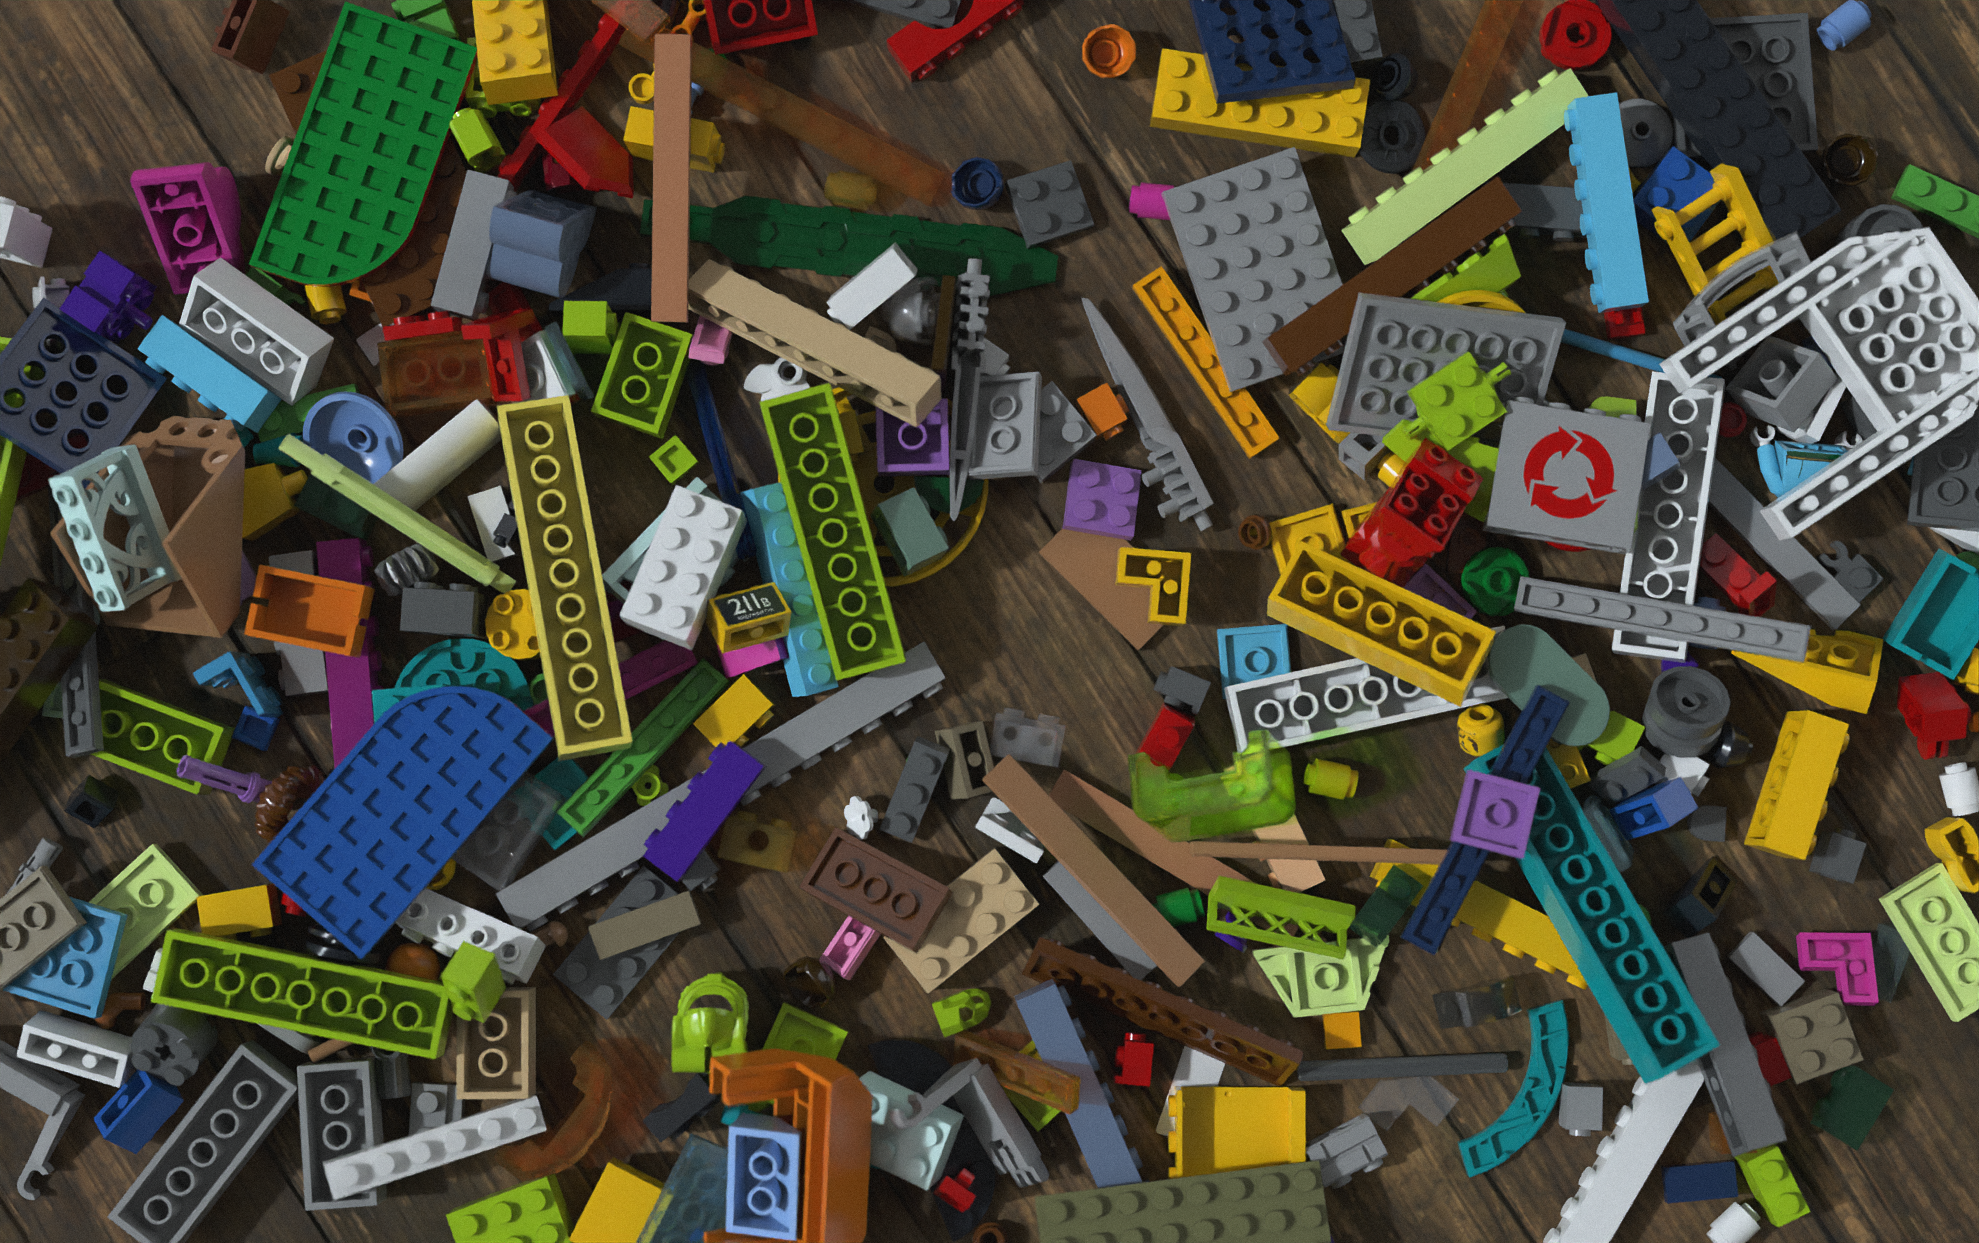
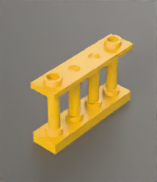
(1742, 216)

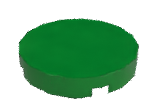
(1492, 580)

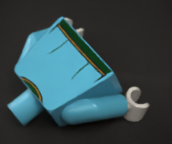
(1793, 462)

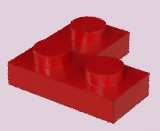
(417, 326)

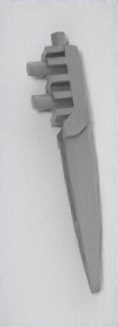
(968, 362)
(1156, 430)

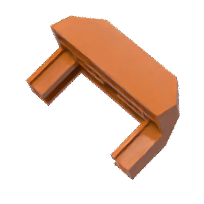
(835, 1128)

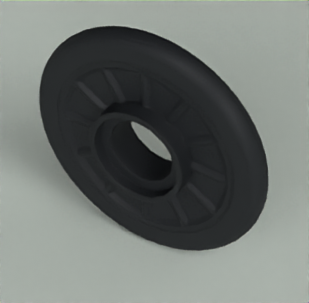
(1410, 131)

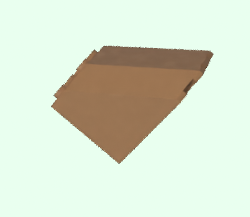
(200, 490)

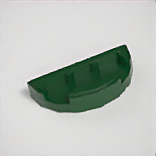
(937, 492)

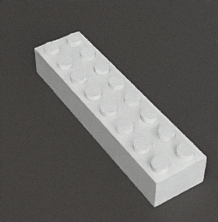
(1674, 509)
(1337, 701)

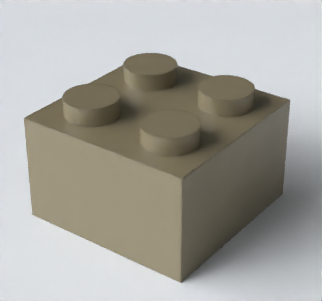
(1813, 1034)

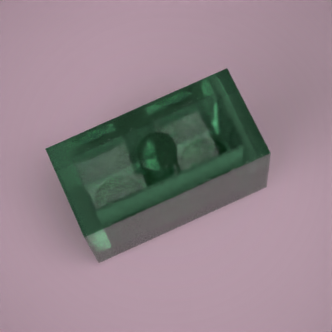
(335, 508)
(1850, 1106)

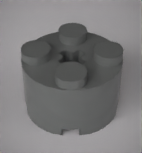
(172, 1043)

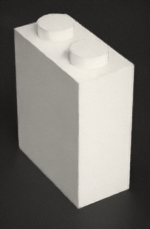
(871, 287)

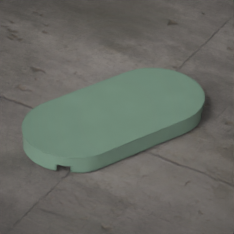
(1530, 657)

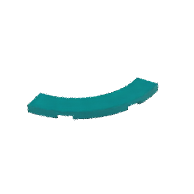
(1533, 1100)

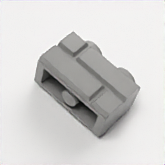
(1347, 1150)

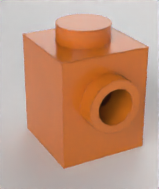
(1103, 411)

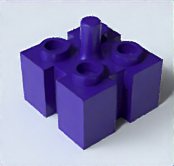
(110, 299)

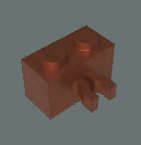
(250, 33)

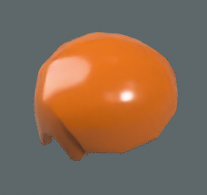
(1108, 51)
(414, 960)

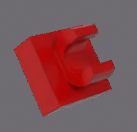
(1624, 323)
(955, 1191)

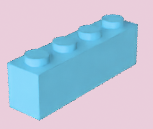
(209, 374)

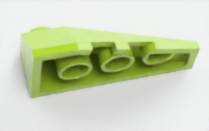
(1469, 452)

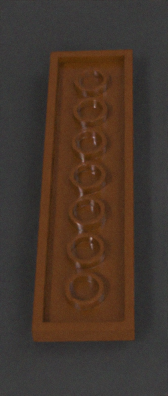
(1163, 1012)

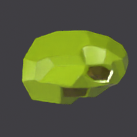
(961, 1010)

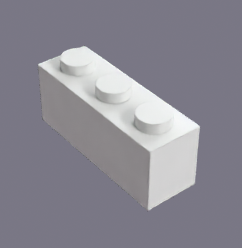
(77, 1048)

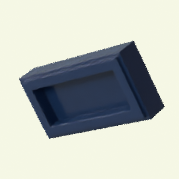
(1699, 1181)

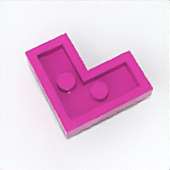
(1849, 957)

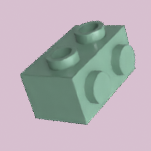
(910, 531)

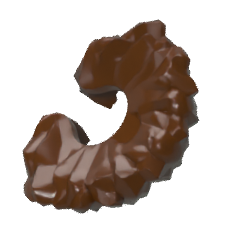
(280, 796)

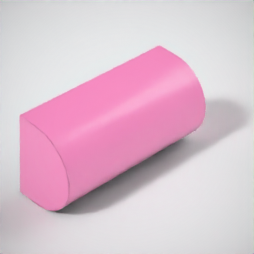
(849, 947)

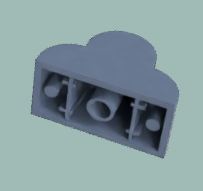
(539, 241)

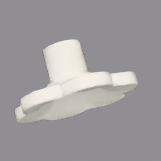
(860, 817)

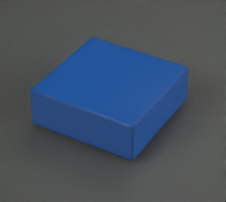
(254, 729)

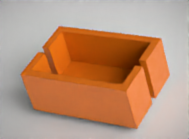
(309, 611)

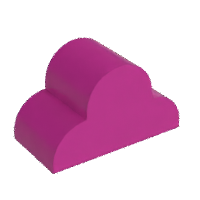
(191, 218)

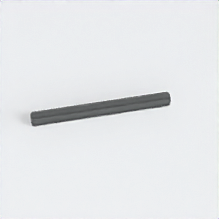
(1402, 1066)

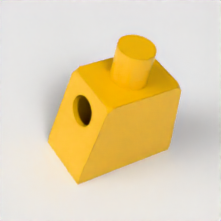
(269, 498)

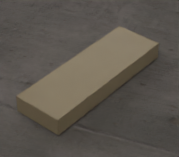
(644, 925)

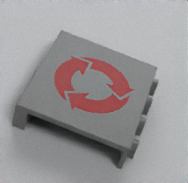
(1568, 476)

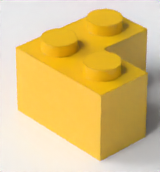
(1164, 574)

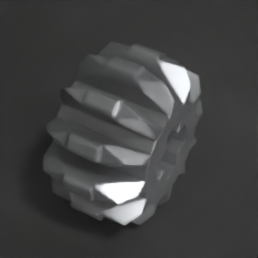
(405, 568)

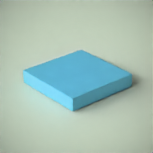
(1252, 653)

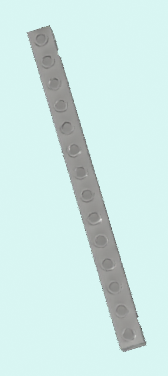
(781, 750)

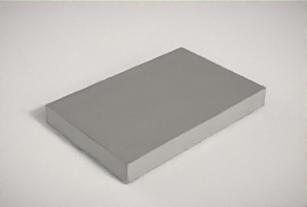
(1006, 426)

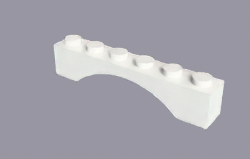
(434, 1147)

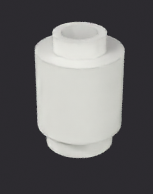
(1960, 788)
(1734, 1225)

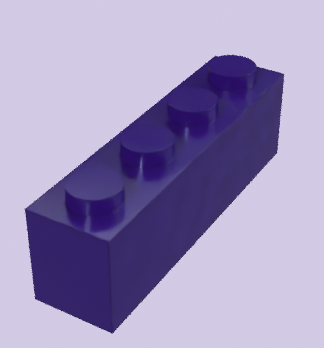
(704, 809)

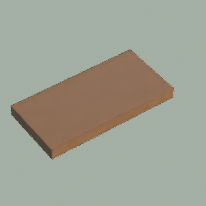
(1090, 568)

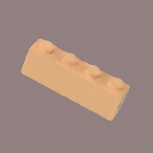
(1288, 874)

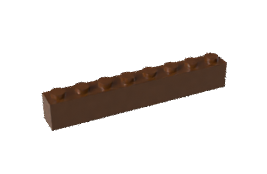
(1394, 275)

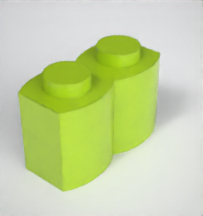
(477, 139)

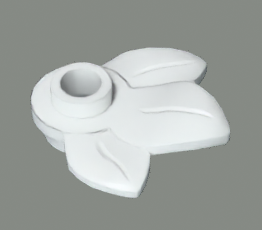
(770, 381)

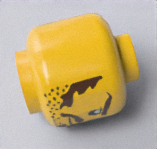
(1480, 729)

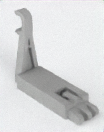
(47, 1092)
(989, 1116)

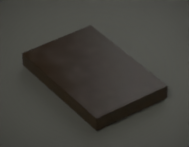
(944, 332)

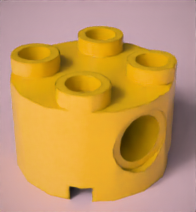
(512, 626)

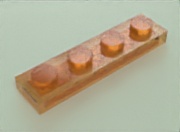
(1021, 1072)

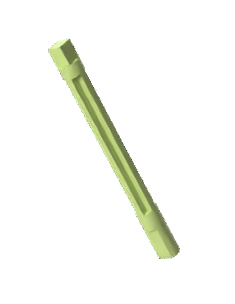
(398, 515)

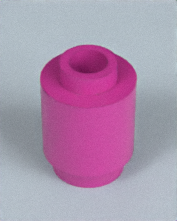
(1148, 202)

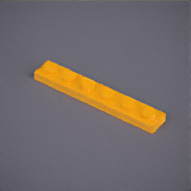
(1200, 357)

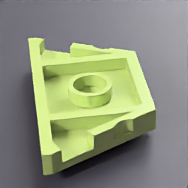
(1321, 983)

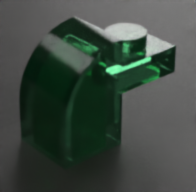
(1385, 906)

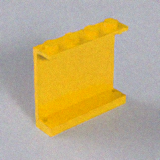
(1235, 1128)

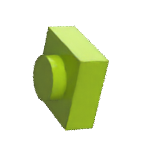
(674, 459)

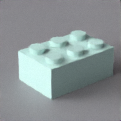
(910, 1153)

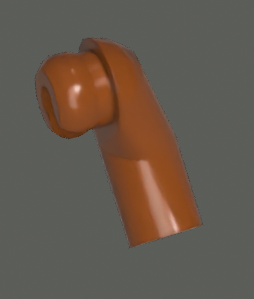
(118, 1002)

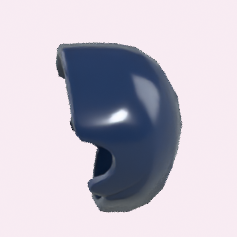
(977, 183)

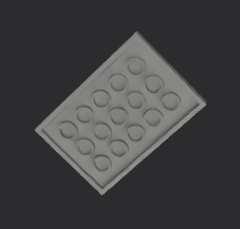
(1253, 258)
(1406, 340)

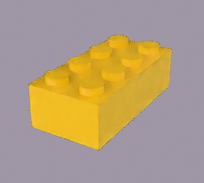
(514, 50)
(1797, 784)

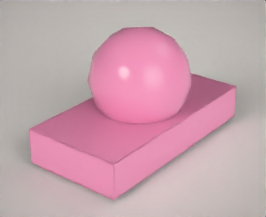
(710, 343)

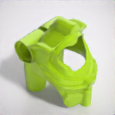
(708, 1031)

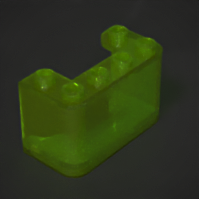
(1216, 804)

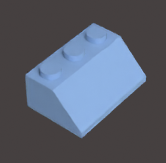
(763, 1177)

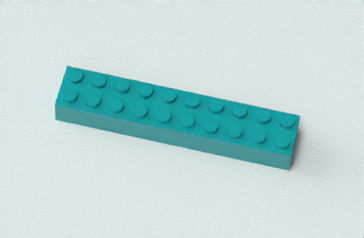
(1607, 930)

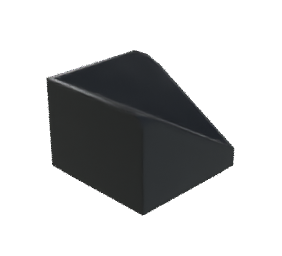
(91, 801)

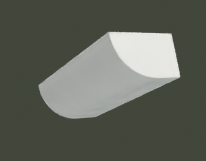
(442, 456)

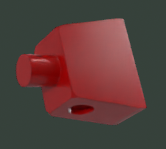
(1167, 735)

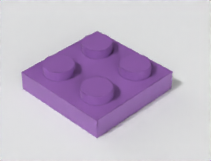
(1102, 499)
(1495, 814)

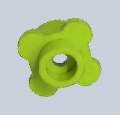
(657, 788)

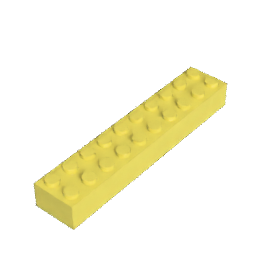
(564, 578)

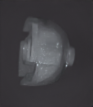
(913, 312)

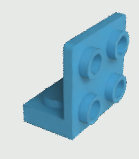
(248, 671)

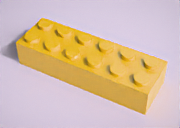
(1309, 121)
(1380, 623)

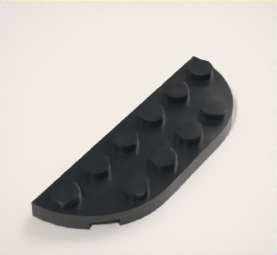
(917, 1070)

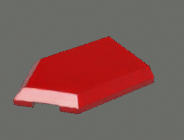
(589, 153)

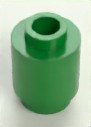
(1180, 906)

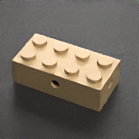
(982, 907)

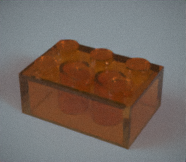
(433, 374)

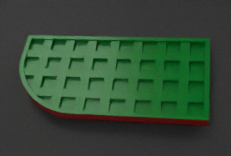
(364, 150)

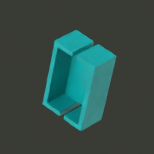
(1940, 616)

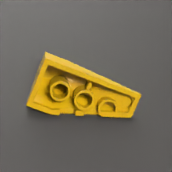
(1835, 668)

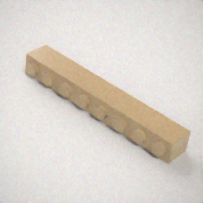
(814, 343)

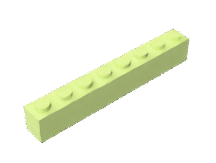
(1463, 168)

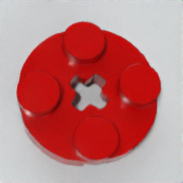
(1557, 45)

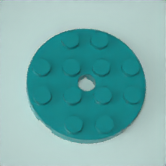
(468, 665)

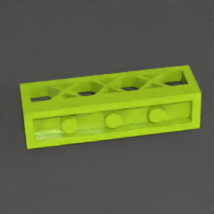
(1275, 905)

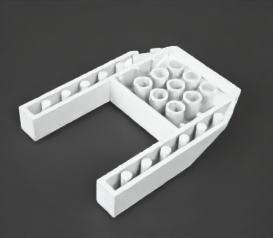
(1896, 333)

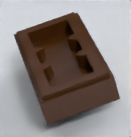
(1464, 542)

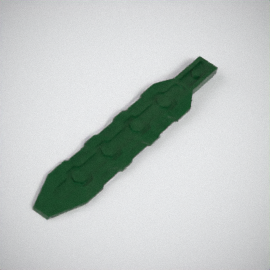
(844, 242)

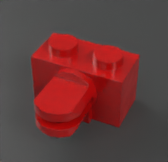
(1932, 712)

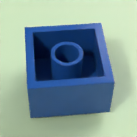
(1672, 186)

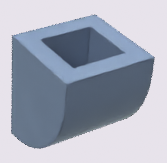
(1659, 461)

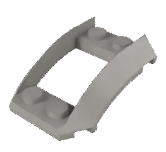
(1783, 255)

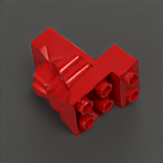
(1413, 515)

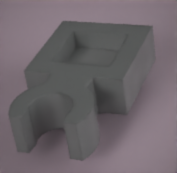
(1852, 574)

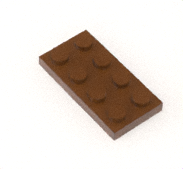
(876, 890)

